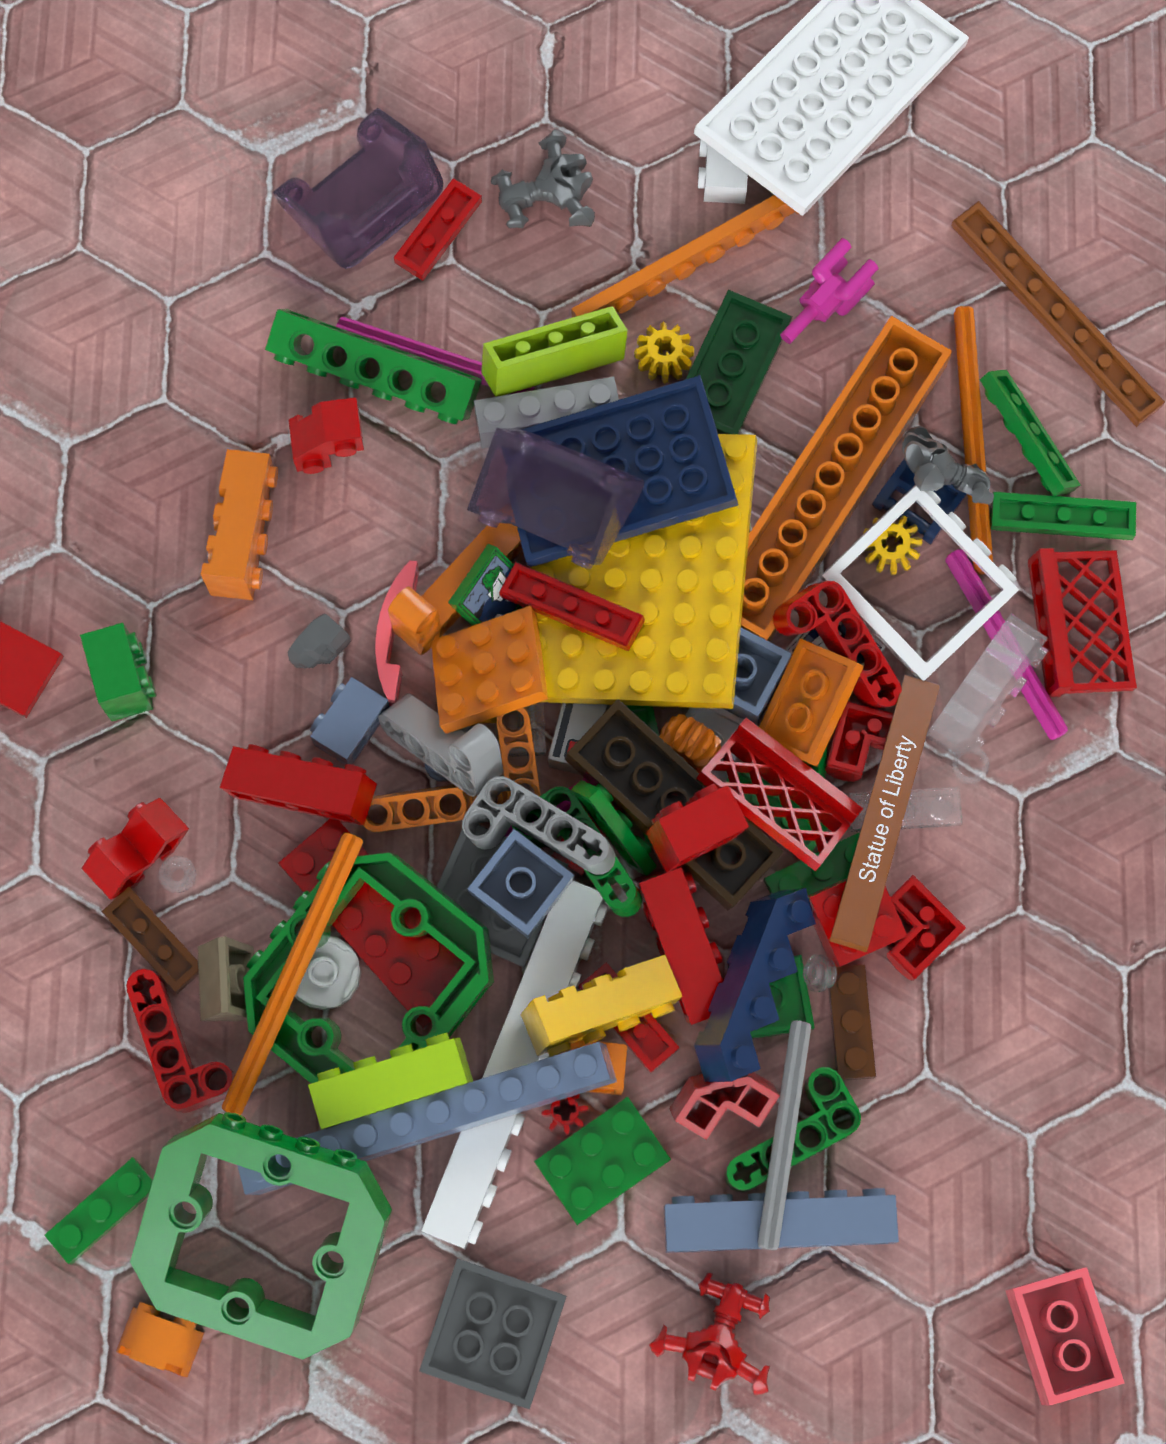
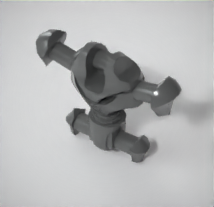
(557, 183)
(936, 467)

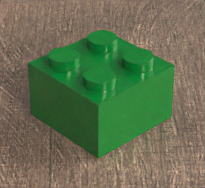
(117, 671)

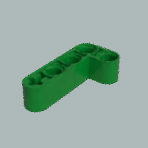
(604, 881)
(820, 1122)

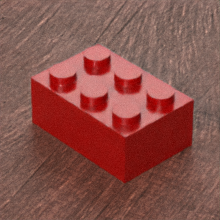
(697, 828)

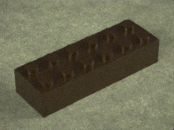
(649, 776)

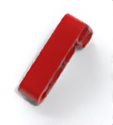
(857, 639)
(172, 1038)

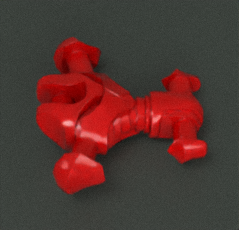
(714, 1350)

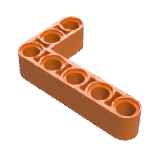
(430, 616)
(431, 796)

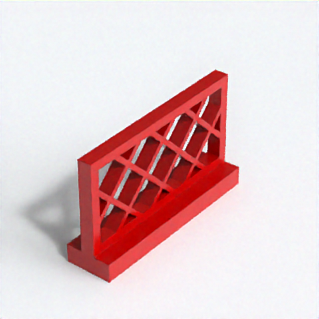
(1051, 622)
(790, 780)

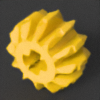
(659, 341)
(902, 551)

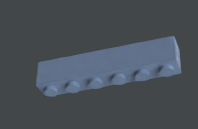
(806, 1221)

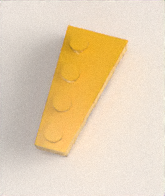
(601, 1006)

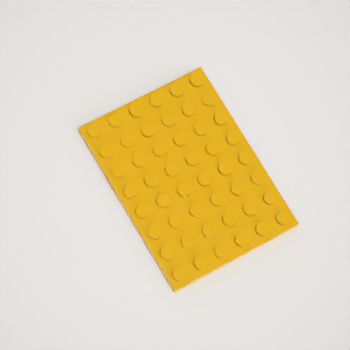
(691, 596)

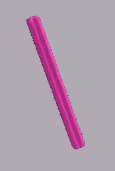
(418, 348)
(1033, 689)

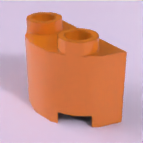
(159, 1340)

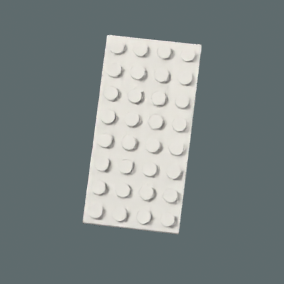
(829, 93)

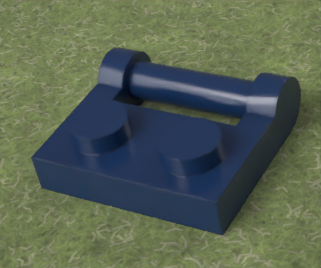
(903, 481)

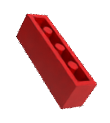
(299, 784)

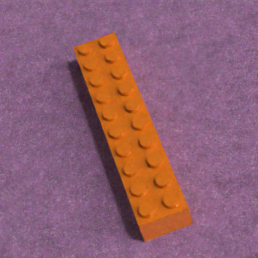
(837, 469)

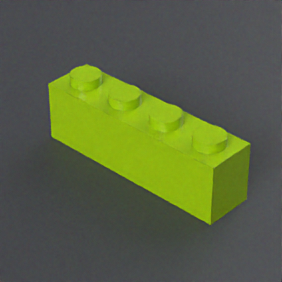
(554, 351)
(389, 1082)

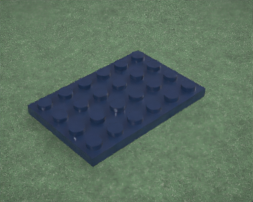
(658, 437)

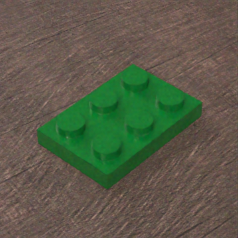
(602, 1160)

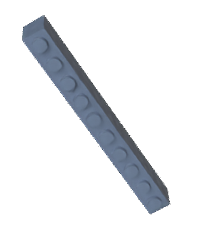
(459, 1108)

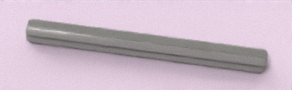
(784, 1135)

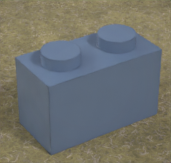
(348, 721)

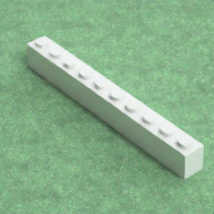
(483, 1149)

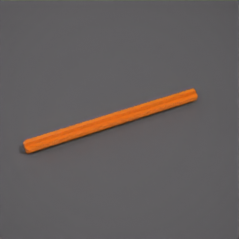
(972, 419)
(292, 973)

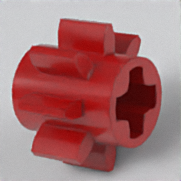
(557, 1119)

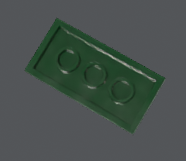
(738, 357)

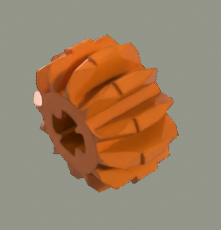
(691, 740)

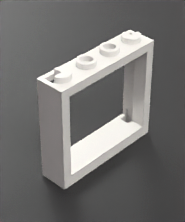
(974, 549)

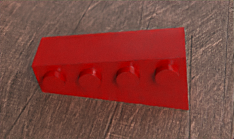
(682, 938)

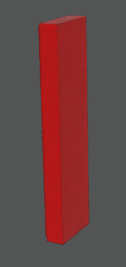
(572, 606)

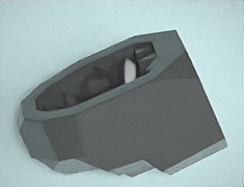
(318, 643)

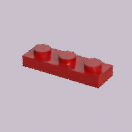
(438, 229)
(646, 1040)

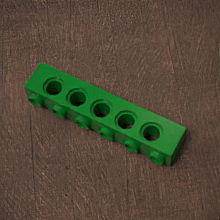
(291, 327)

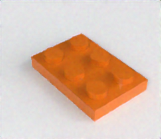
(810, 700)

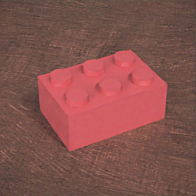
(1064, 1337)

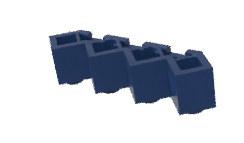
(745, 997)

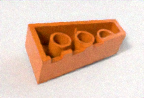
(240, 525)

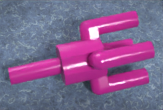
(830, 291)

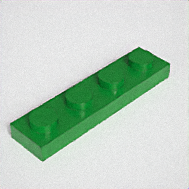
(1030, 433)
(1063, 516)

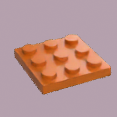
(488, 670)

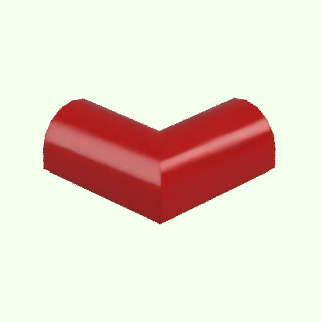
(854, 734)
(931, 929)

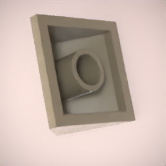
(221, 976)

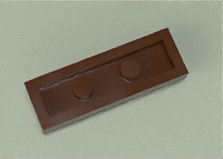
(152, 939)
(852, 1024)

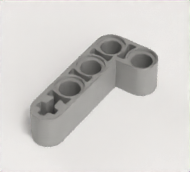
(460, 757)
(543, 830)

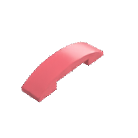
(391, 674)

